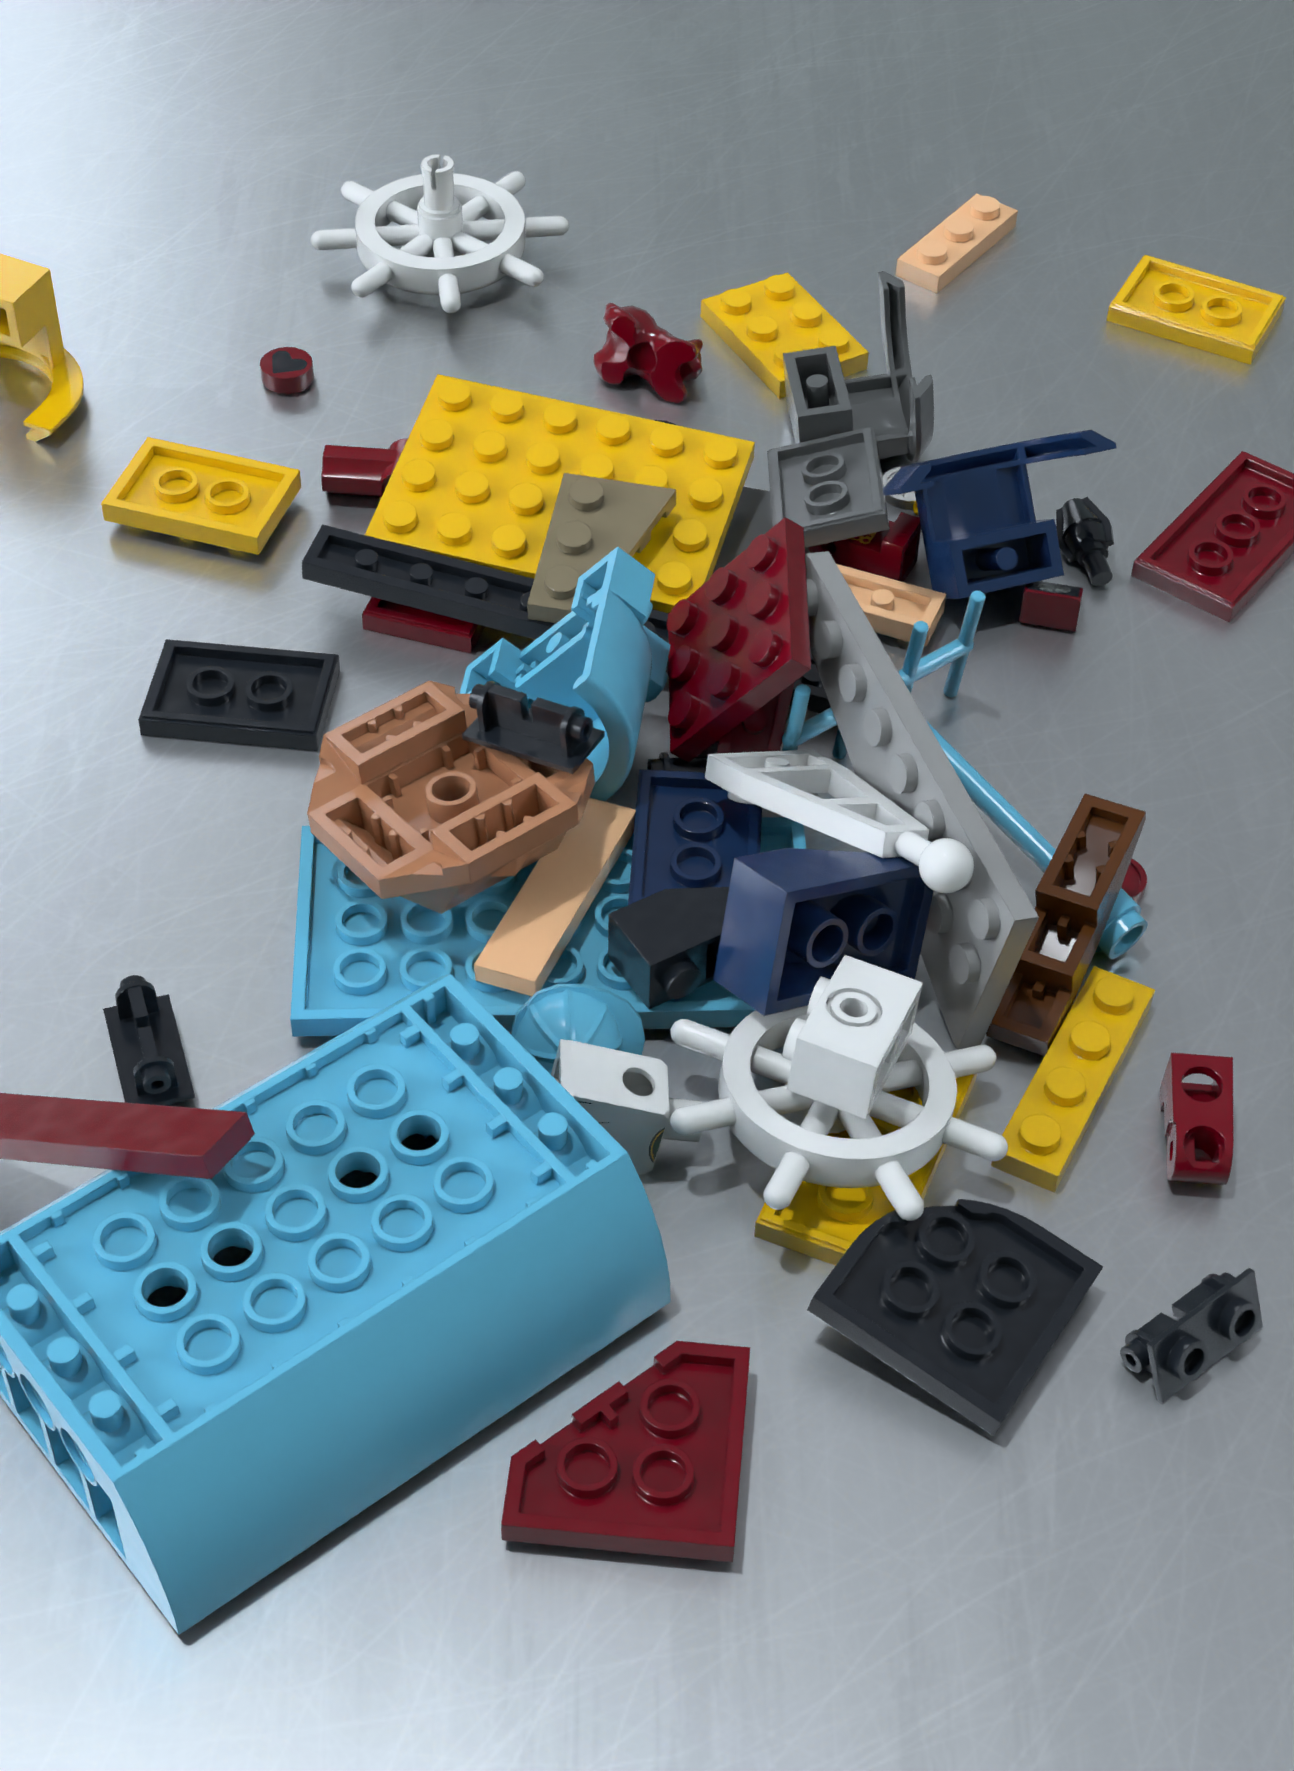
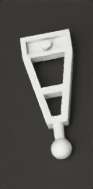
(856, 815)

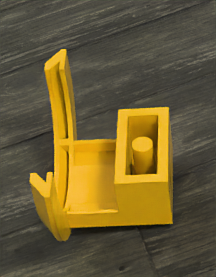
(33, 335)

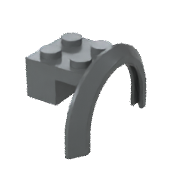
(892, 403)

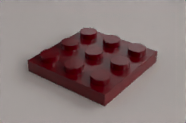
(738, 640)

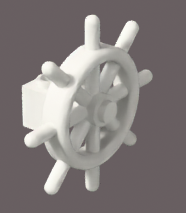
(837, 1068)

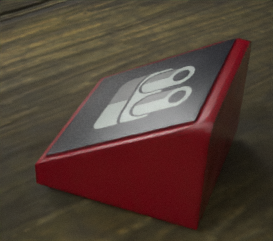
(1051, 605)

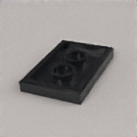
(240, 695)

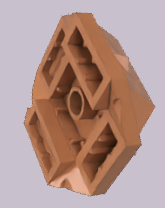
(434, 812)

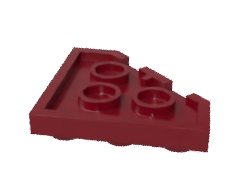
(642, 1463)

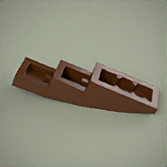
(1072, 913)

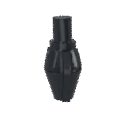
(1085, 538)

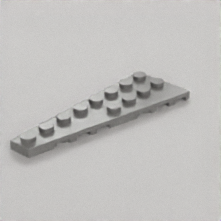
(984, 927)

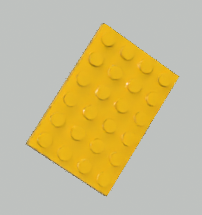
(490, 467)

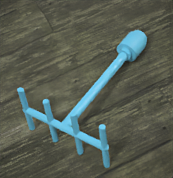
(1125, 922)

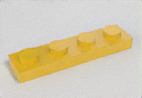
(1073, 1078)

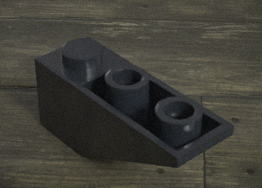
(668, 941)

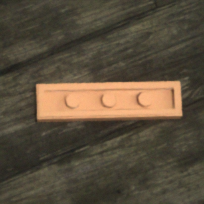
(555, 900)

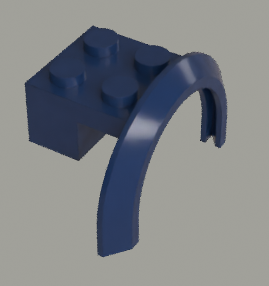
(982, 514)

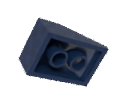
(804, 909)

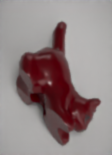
(646, 350)

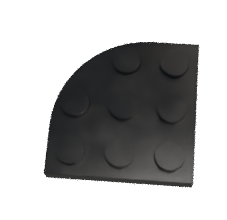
(958, 1301)

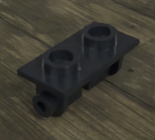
(545, 734)
(147, 1045)
(1210, 1325)

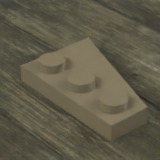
(585, 526)

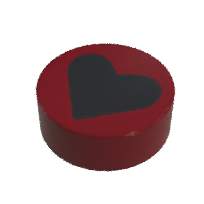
(286, 370)

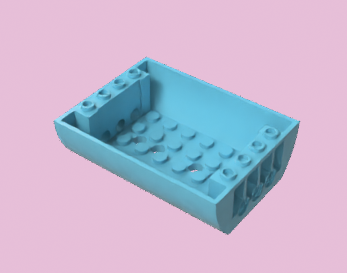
(357, 1327)

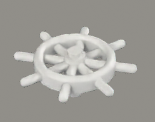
(436, 227)

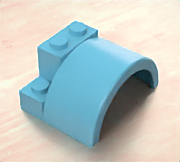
(594, 661)

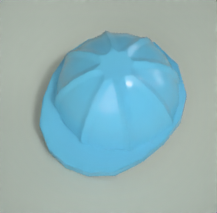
(578, 1015)

